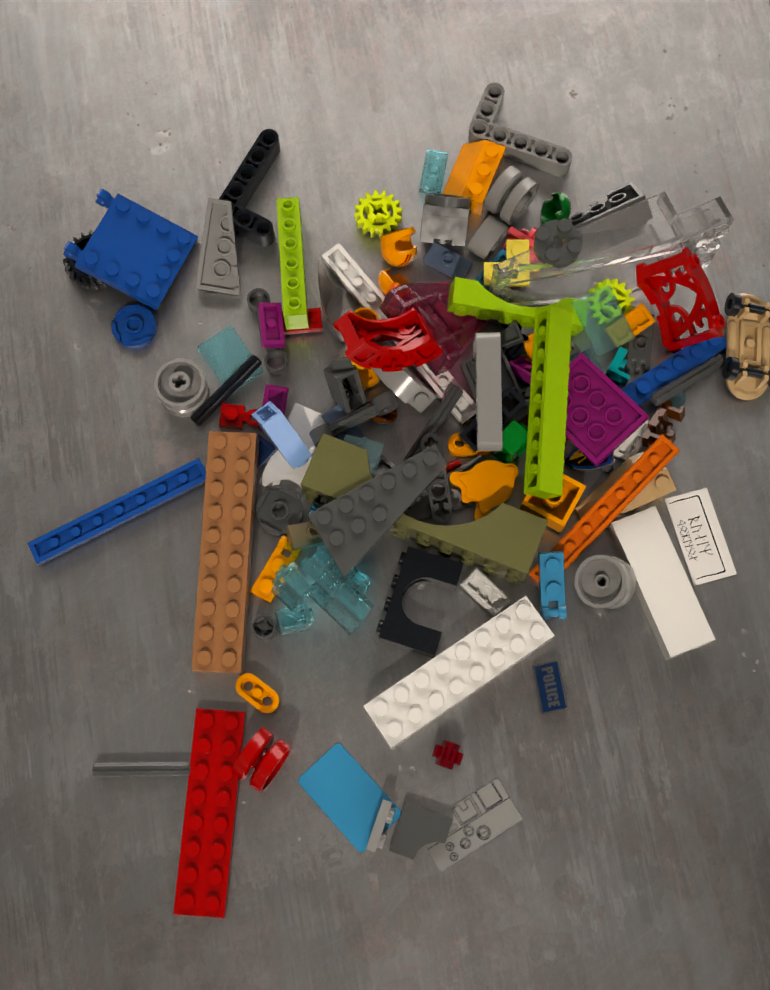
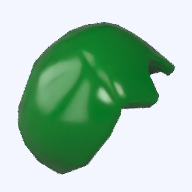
(556, 208)

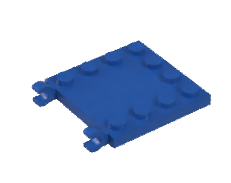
(134, 250)

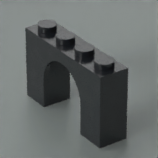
(416, 568)

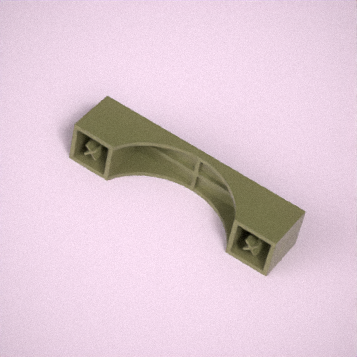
(498, 542)

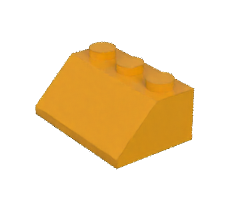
(475, 172)

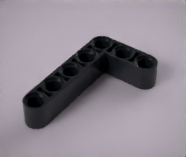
(247, 188)

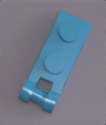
(551, 584)

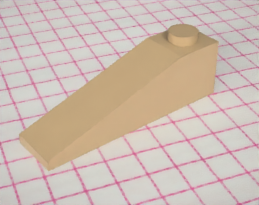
(658, 487)

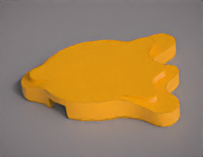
(486, 485)

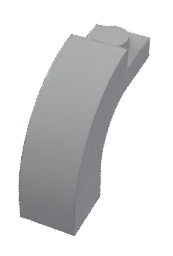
(406, 386)

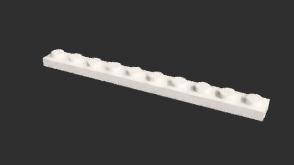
(370, 297)

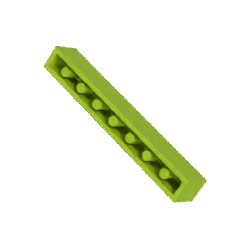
(548, 403)

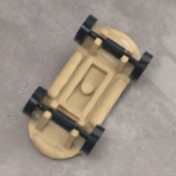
(747, 346)

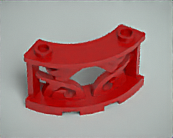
(670, 328)
(412, 349)

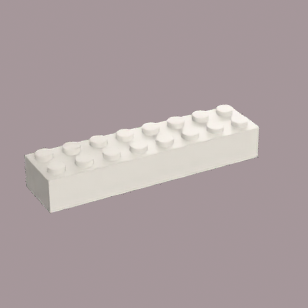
(458, 672)

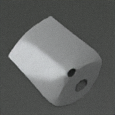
(333, 301)

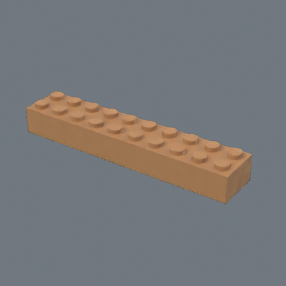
(226, 553)

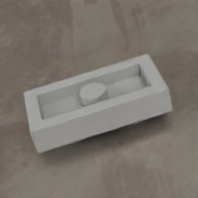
(384, 816)

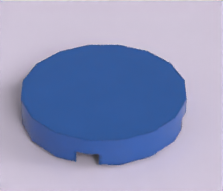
(134, 326)

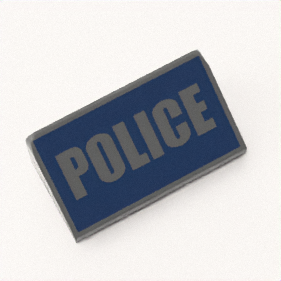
(550, 687)

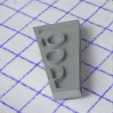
(218, 251)

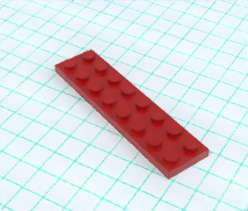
(209, 814)

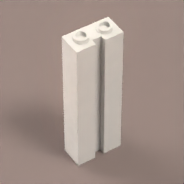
(661, 582)

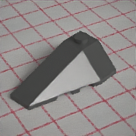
(616, 200)

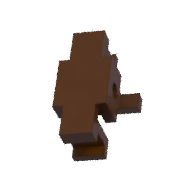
(660, 422)

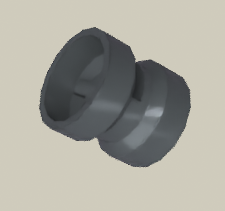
(262, 624)

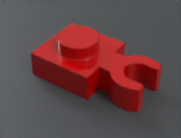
(234, 416)

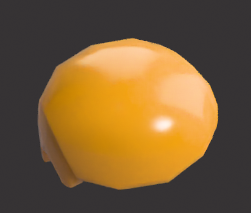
(388, 282)

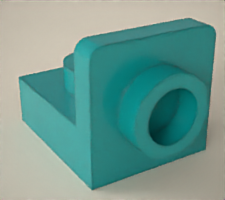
(616, 367)

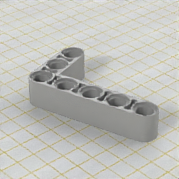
(512, 138)
(488, 391)

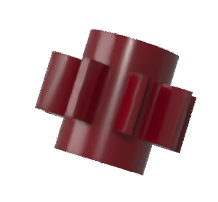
(447, 754)

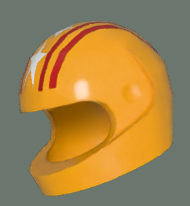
(397, 247)

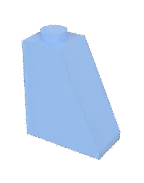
(282, 435)

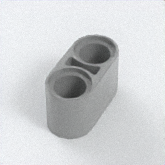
(488, 237)

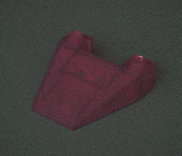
(450, 331)

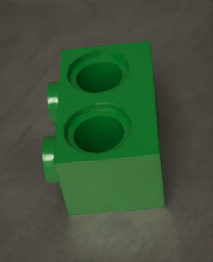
(514, 443)

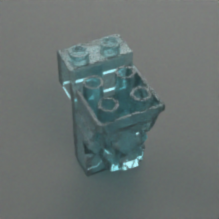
(322, 581)

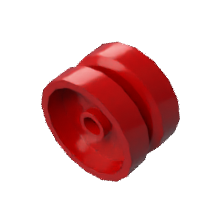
(260, 758)

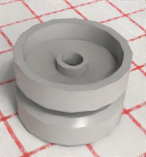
(511, 195)
(181, 387)
(591, 580)

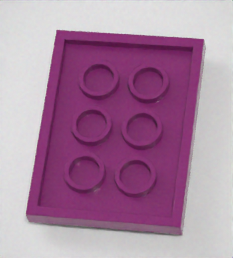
(598, 412)

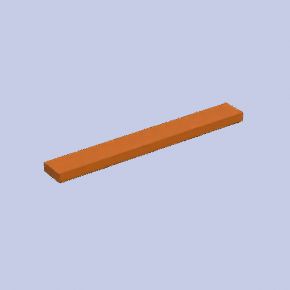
(614, 501)

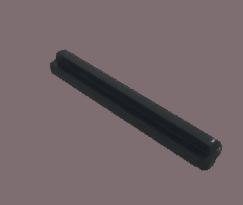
(226, 390)

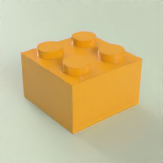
(556, 509)

